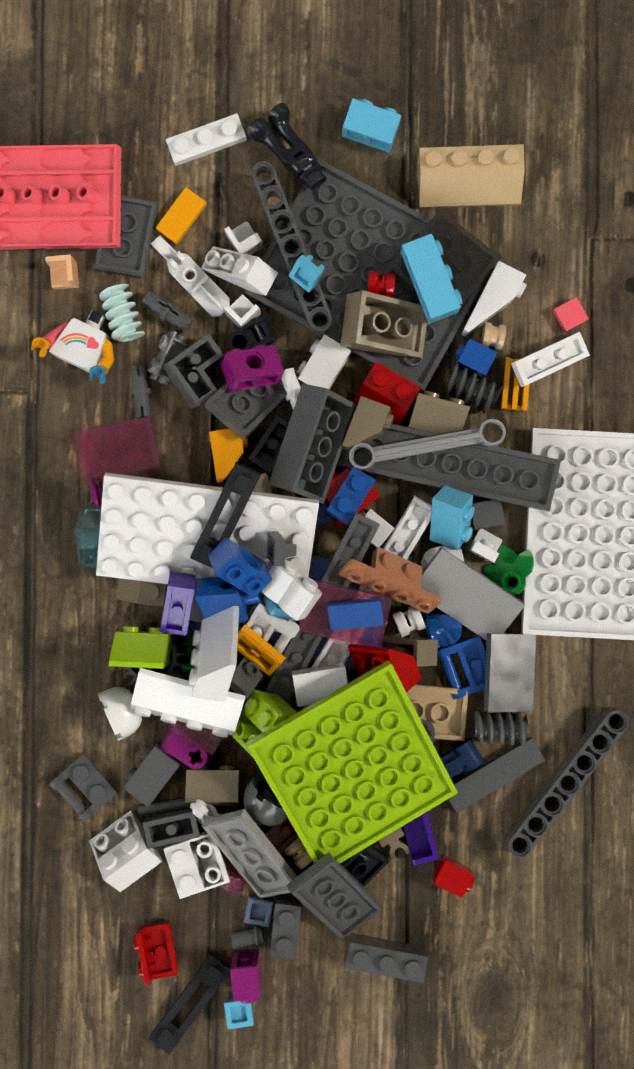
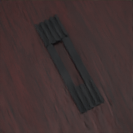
(240, 481)
(167, 1032)

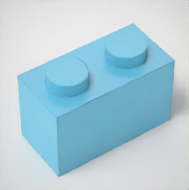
(371, 124)
(451, 517)

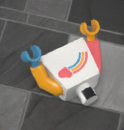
(80, 345)

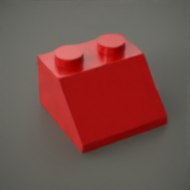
(388, 389)

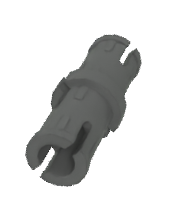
(166, 311)
(140, 391)

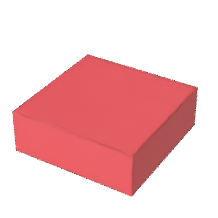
(570, 314)

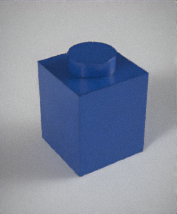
(475, 357)

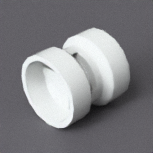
(415, 620)

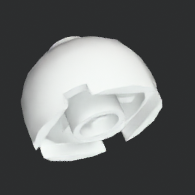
(119, 711)

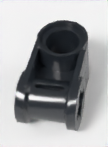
(252, 334)

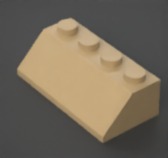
(470, 176)

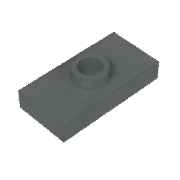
(245, 677)

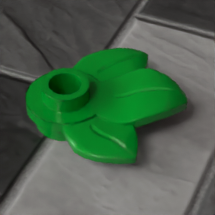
(508, 566)

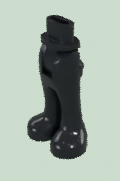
(299, 158)

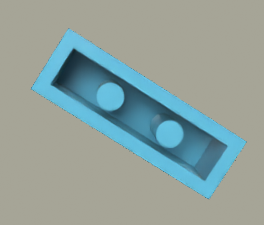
(431, 278)

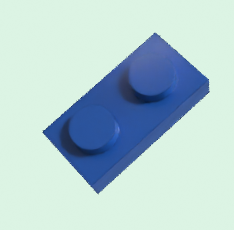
(350, 495)

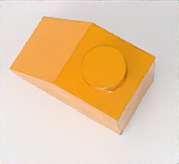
(226, 451)

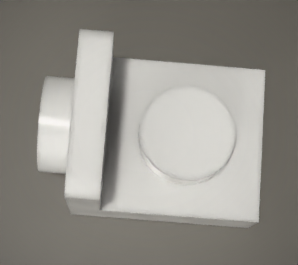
(485, 545)

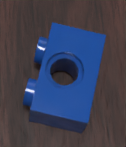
(239, 567)

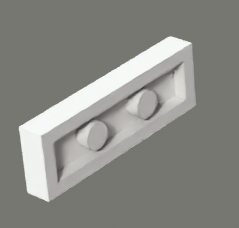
(206, 139)
(550, 359)

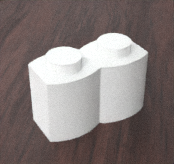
(291, 591)

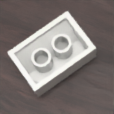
(215, 655)

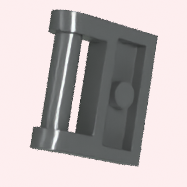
(90, 782)

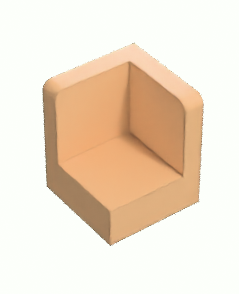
(63, 271)

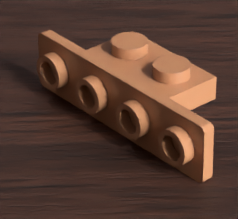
(393, 578)

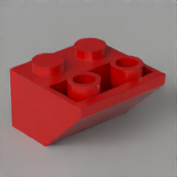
(369, 657)

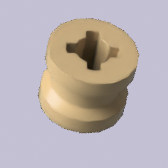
(493, 336)

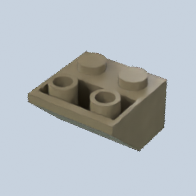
(437, 415)

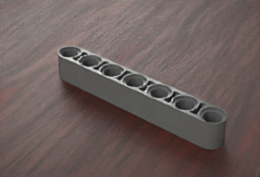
(289, 236)
(565, 794)

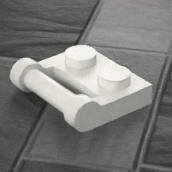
(265, 624)

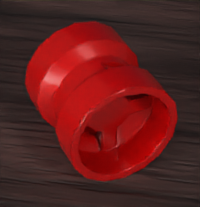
(381, 284)

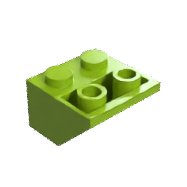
(261, 713)

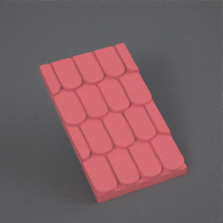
(60, 196)

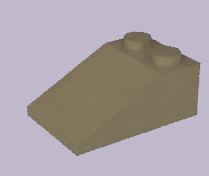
(383, 325)

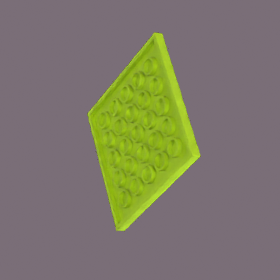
(353, 766)

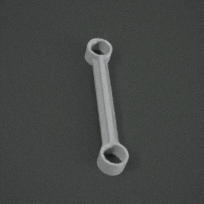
(427, 444)

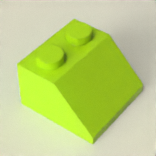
(140, 648)

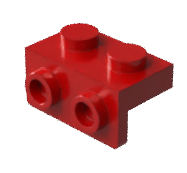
(155, 951)

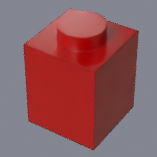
(453, 876)

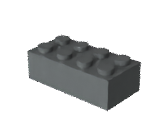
(312, 443)

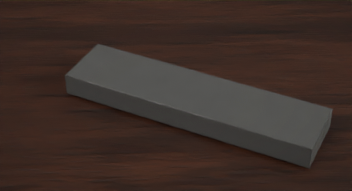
(495, 774)

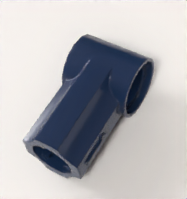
(462, 757)

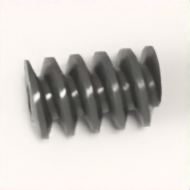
(473, 389)
(500, 727)

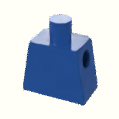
(216, 595)

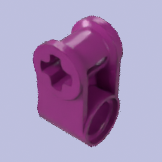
(183, 750)

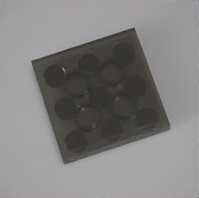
(462, 251)

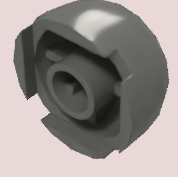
(262, 803)

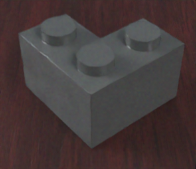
(188, 371)

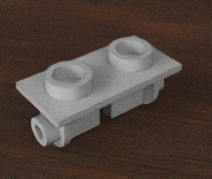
(169, 348)

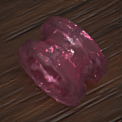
(235, 883)

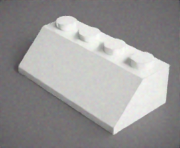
(174, 702)

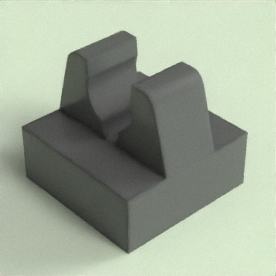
(279, 548)

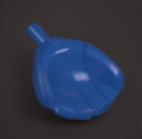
(443, 628)

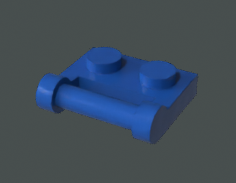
(473, 662)

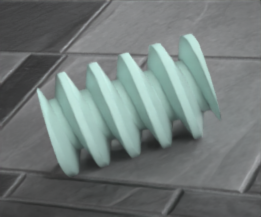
(119, 313)

